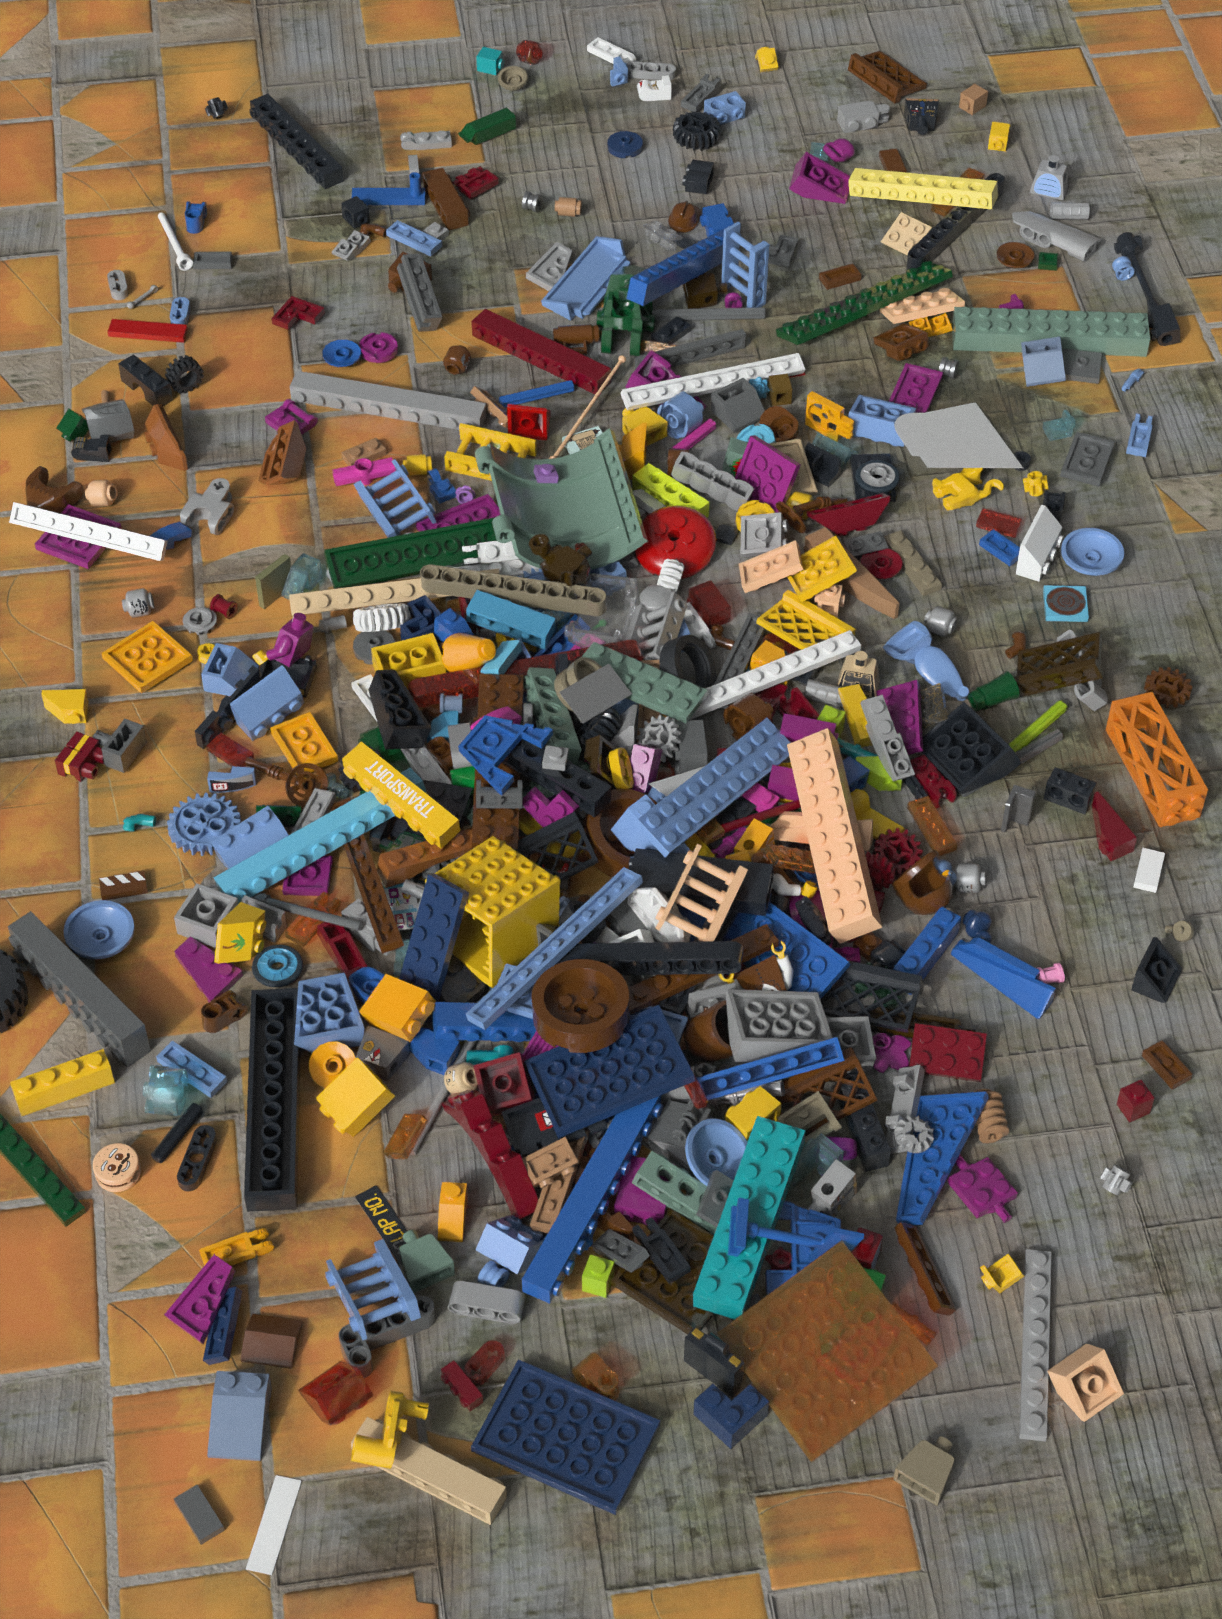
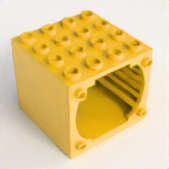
(502, 908)

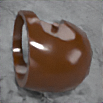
(923, 887)
(707, 1036)

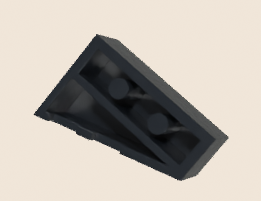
(461, 984)

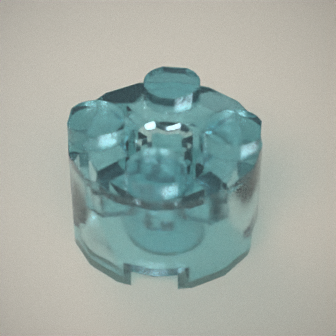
(165, 1090)

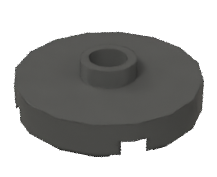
(366, 640)

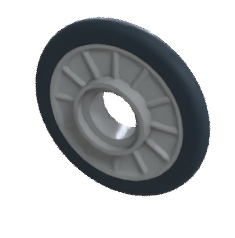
(889, 474)

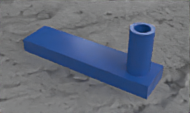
(394, 196)

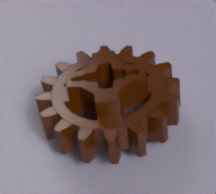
(1168, 687)

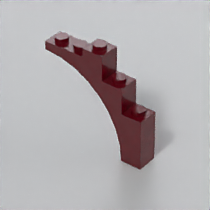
(489, 1137)

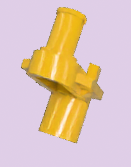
(382, 1451)

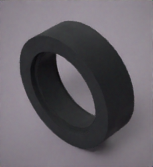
(699, 655)

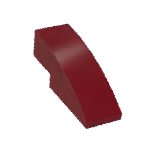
(340, 948)

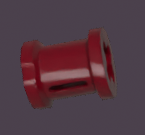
(223, 606)

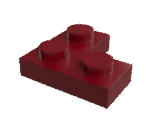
(297, 309)

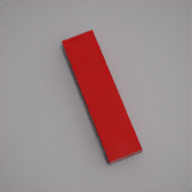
(147, 330)

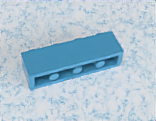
(510, 619)

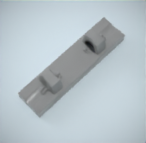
(905, 1101)

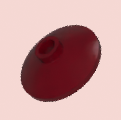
(882, 563)

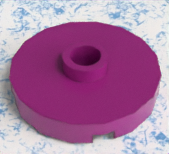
(378, 347)

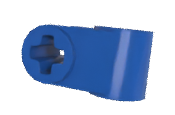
(195, 216)

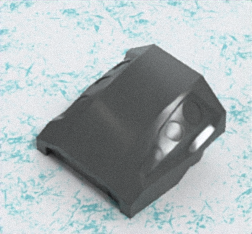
(109, 419)

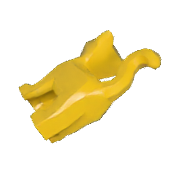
(963, 488)

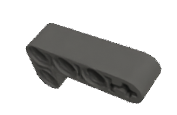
(388, 1333)

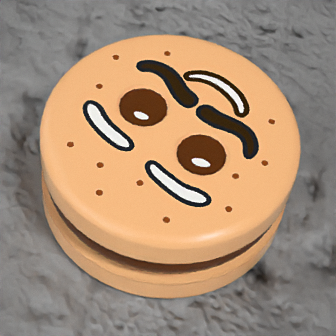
(116, 1167)

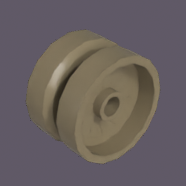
(576, 671)

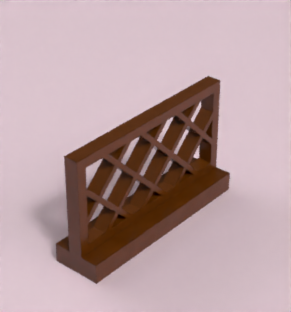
(885, 83)
(808, 1081)

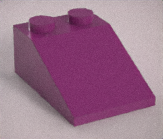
(819, 180)

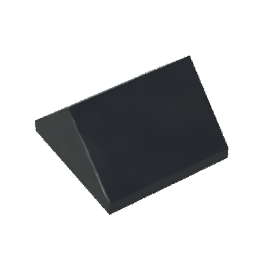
(1156, 972)

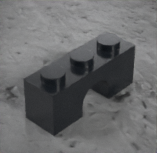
(138, 374)

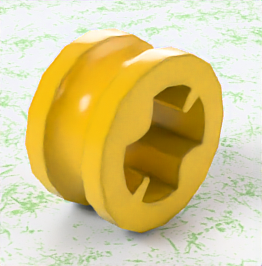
(207, 647)

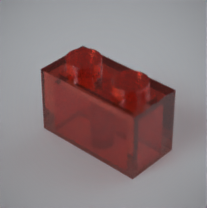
(709, 604)

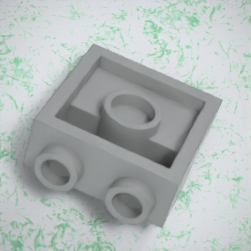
(762, 533)

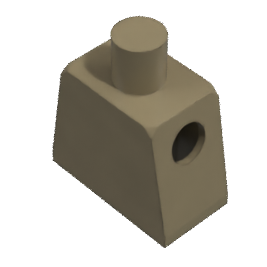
(927, 1469)

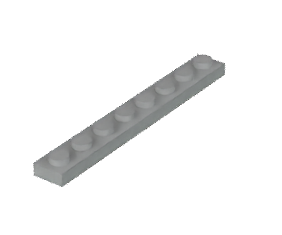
(1035, 1346)

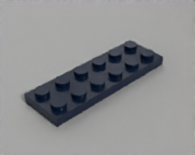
(434, 936)

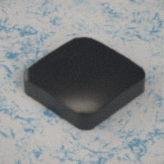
(726, 534)

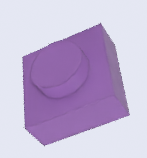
(545, 473)

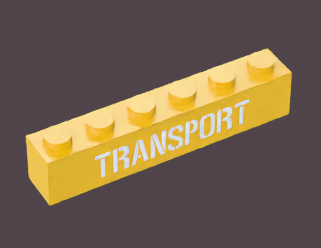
(400, 795)

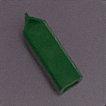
(489, 127)

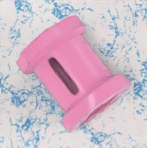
(1051, 974)

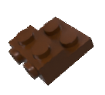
(902, 341)

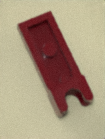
(933, 781)

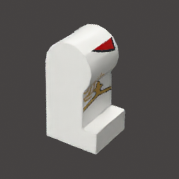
(655, 89)

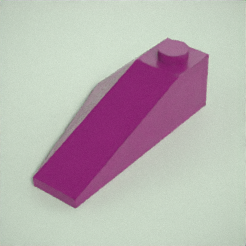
(653, 370)

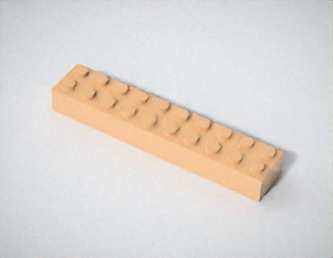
(834, 836)

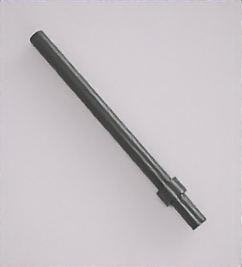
(308, 912)

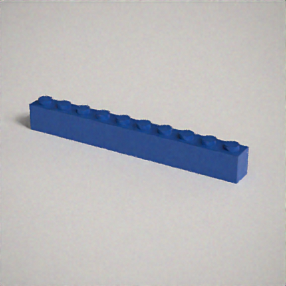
(676, 269)
(589, 1200)

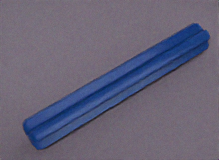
(537, 393)

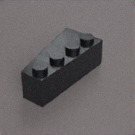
(397, 713)

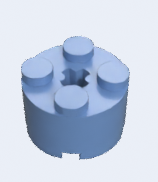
(682, 415)

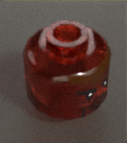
(529, 51)

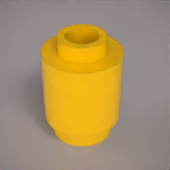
(418, 464)

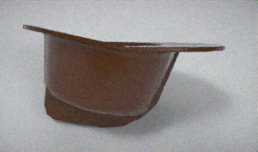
(684, 217)
(781, 423)

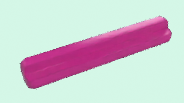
(695, 436)

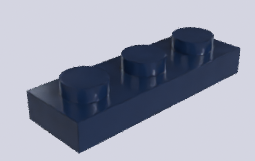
(222, 1331)

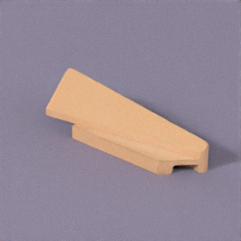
(791, 828)

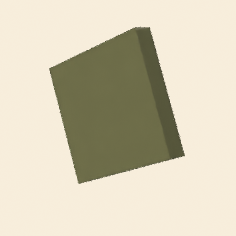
(272, 581)

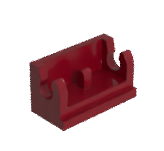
(797, 705)

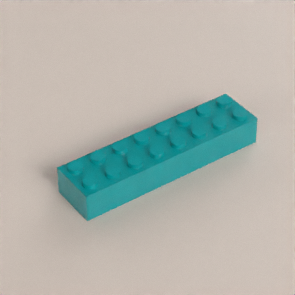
(764, 1179)

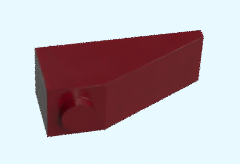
(1112, 833)

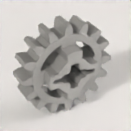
(660, 734)

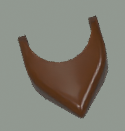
(50, 498)

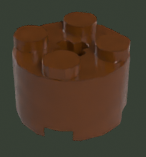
(746, 714)

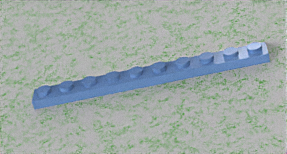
(553, 948)

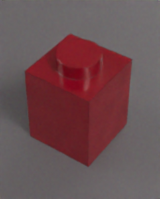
(1135, 1101)

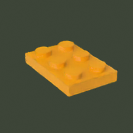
(304, 742)

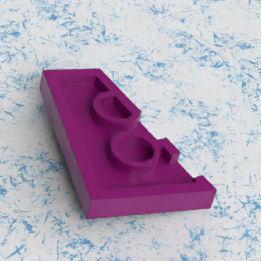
(210, 977)
(201, 1300)

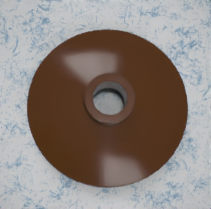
(1015, 254)

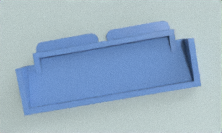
(586, 279)

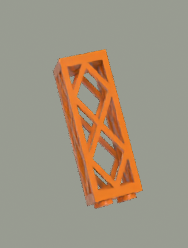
(1175, 805)

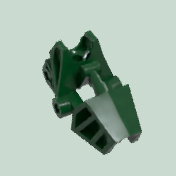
(622, 313)

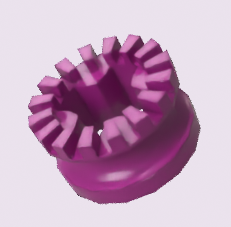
(731, 297)

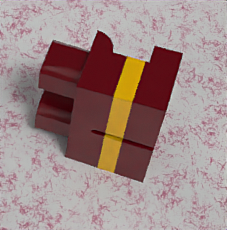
(80, 757)

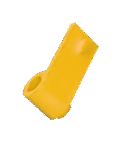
(863, 812)

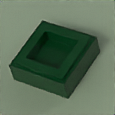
(1048, 261)

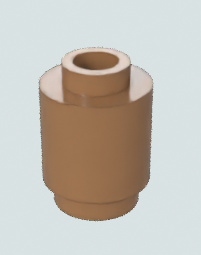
(568, 206)

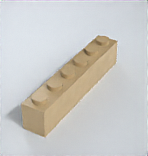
(442, 1475)

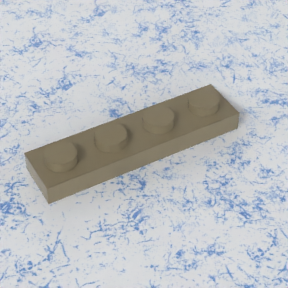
(913, 563)

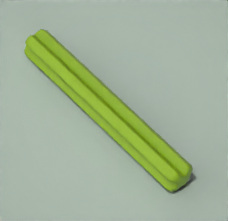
(1038, 726)

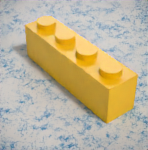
(62, 1082)

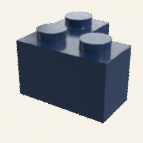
(422, 619)
(729, 1418)

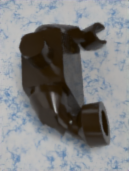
(561, 562)

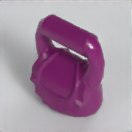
(843, 149)

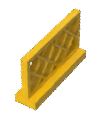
(806, 612)

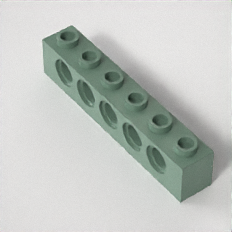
(550, 711)
(670, 1191)

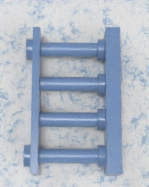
(757, 265)
(384, 518)
(390, 1273)

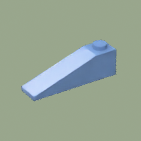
(630, 835)

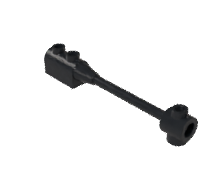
(1160, 317)

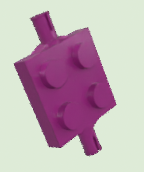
(982, 1188)

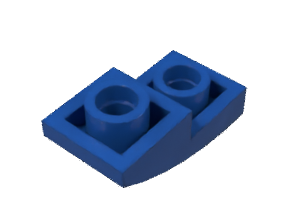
(173, 532)

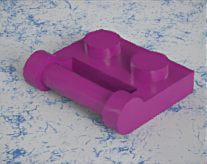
(281, 416)

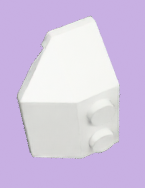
(646, 904)

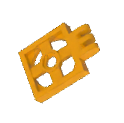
(835, 415)

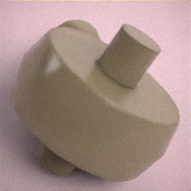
(1181, 931)

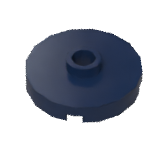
(624, 144)

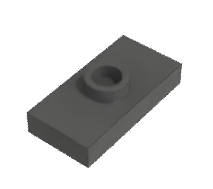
(715, 1198)

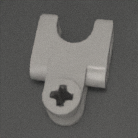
(212, 506)

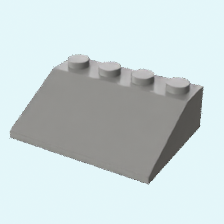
(773, 1022)

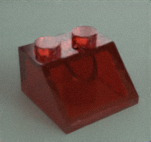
(336, 1393)

